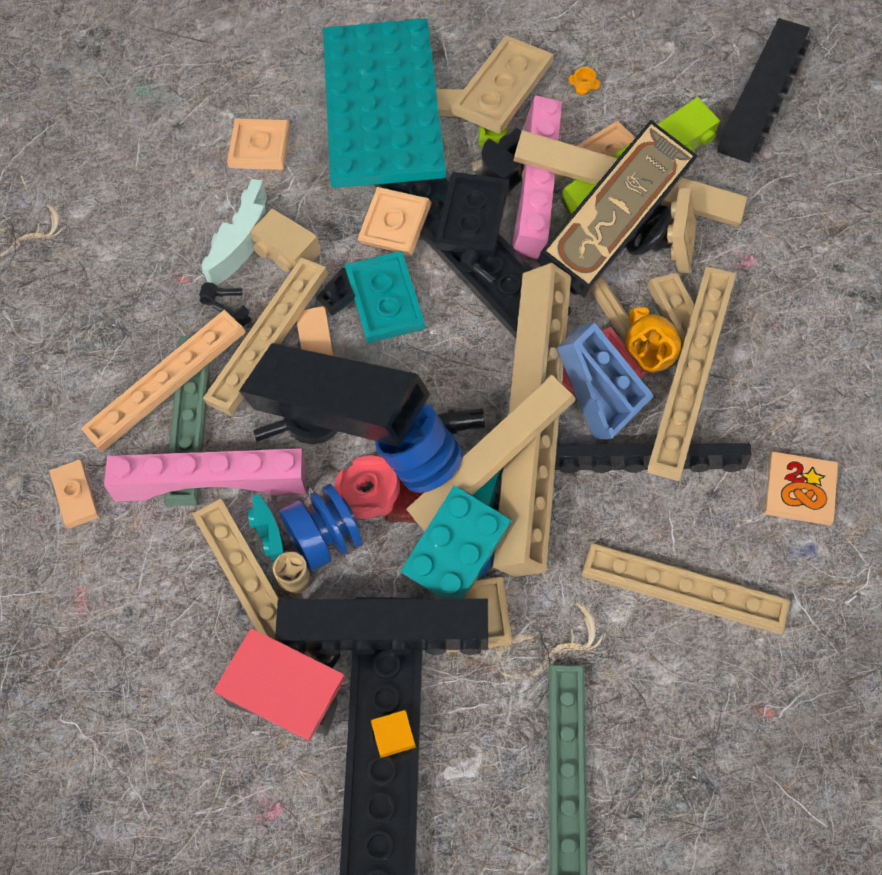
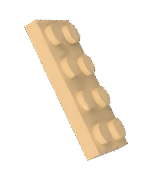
(502, 84)

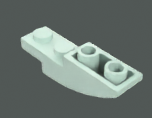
(233, 241)

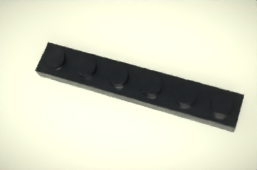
(636, 457)

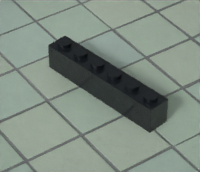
(763, 91)
(383, 625)

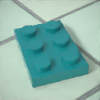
(385, 297)
(456, 545)

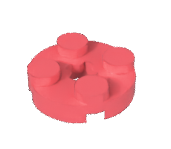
(377, 500)

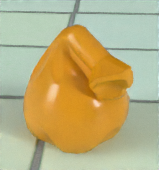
(652, 340)

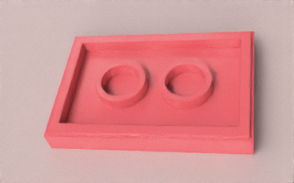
(279, 684)

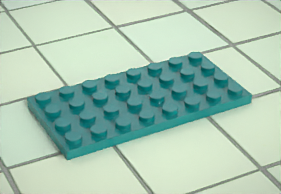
(382, 104)

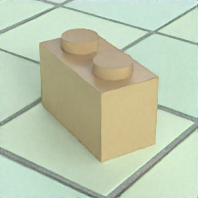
(283, 241)

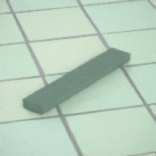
(188, 427)
(567, 771)

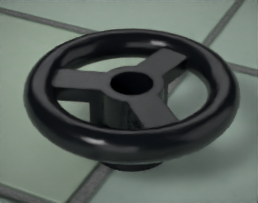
(653, 234)

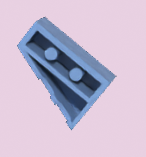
(602, 381)

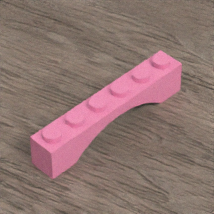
(535, 203)
(255, 470)

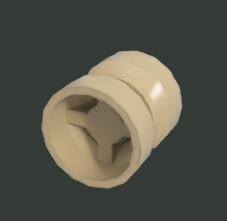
(289, 566)

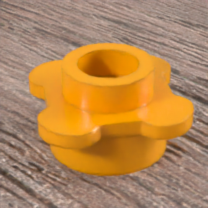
(584, 80)

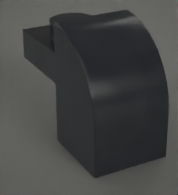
(498, 159)

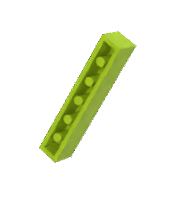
(690, 125)

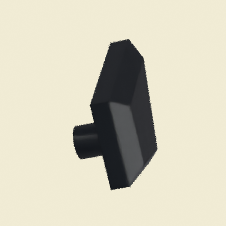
(336, 293)

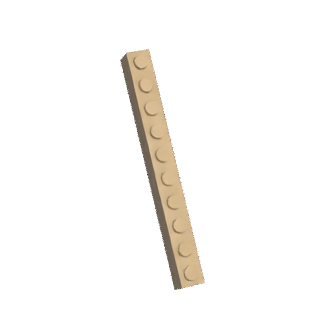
(530, 474)

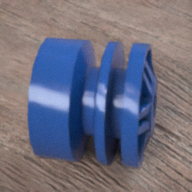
(425, 455)
(321, 527)

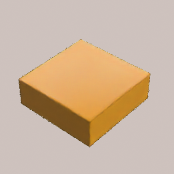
(393, 733)

